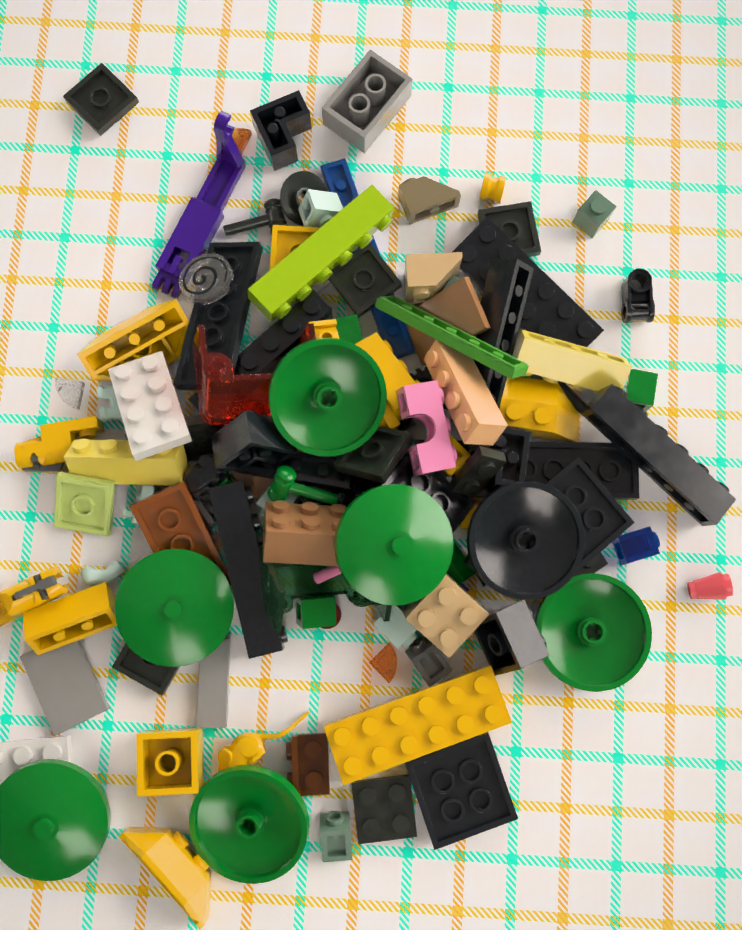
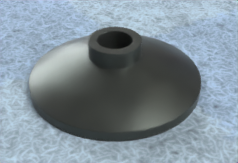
(297, 185)

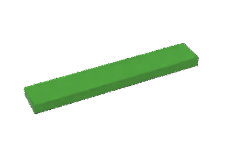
(452, 336)

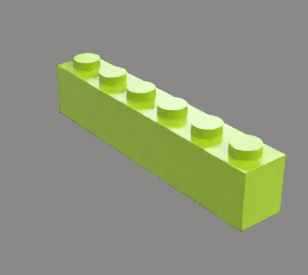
(321, 253)

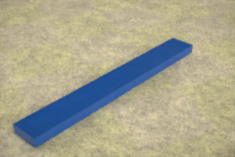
(340, 181)

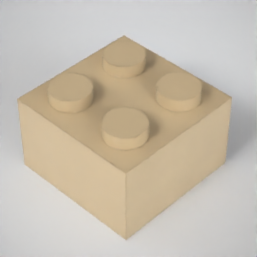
(446, 615)

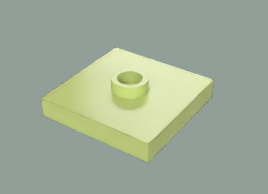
(84, 504)

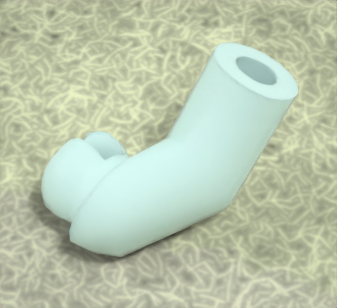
(93, 576)

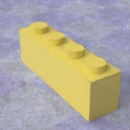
(570, 363)
(114, 462)

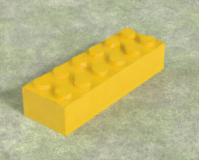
(417, 724)

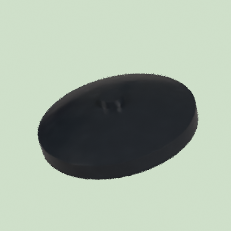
(526, 540)

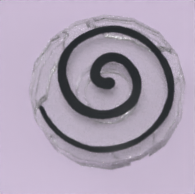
(206, 278)

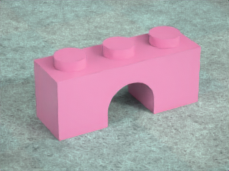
(426, 404)

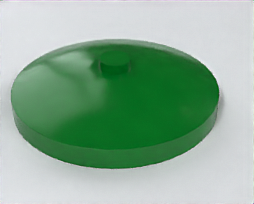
(327, 396)
(393, 544)
(174, 607)
(594, 632)
(52, 819)
(249, 824)

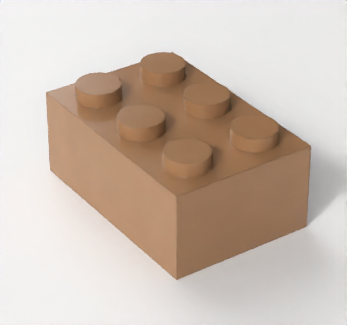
(300, 533)

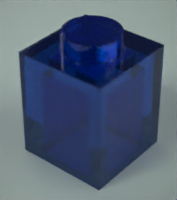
(636, 545)

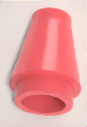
(714, 586)

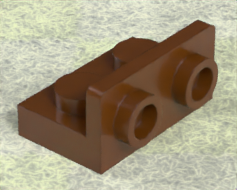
(309, 763)

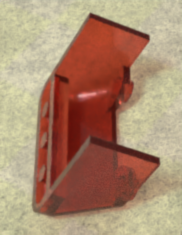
(227, 395)

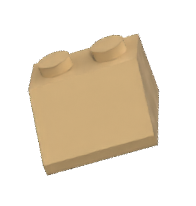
(428, 274)

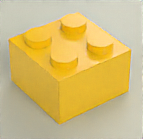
(169, 761)

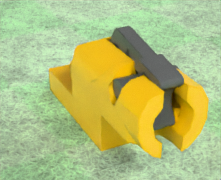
(48, 451)
(30, 594)

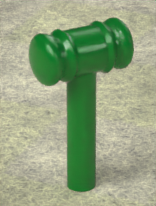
(284, 484)

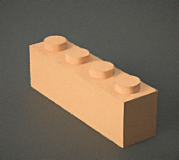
(465, 395)

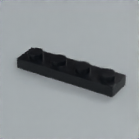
(309, 470)

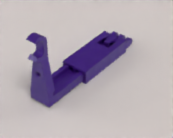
(204, 212)

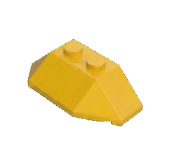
(148, 332)
(539, 408)
(174, 867)

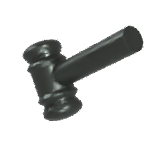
(273, 216)

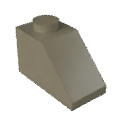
(426, 198)

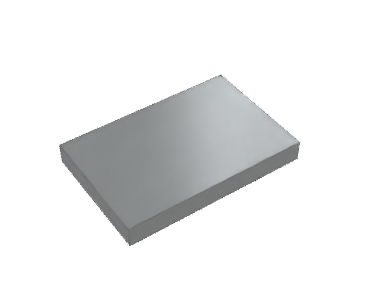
(65, 686)

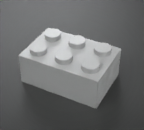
(367, 101)

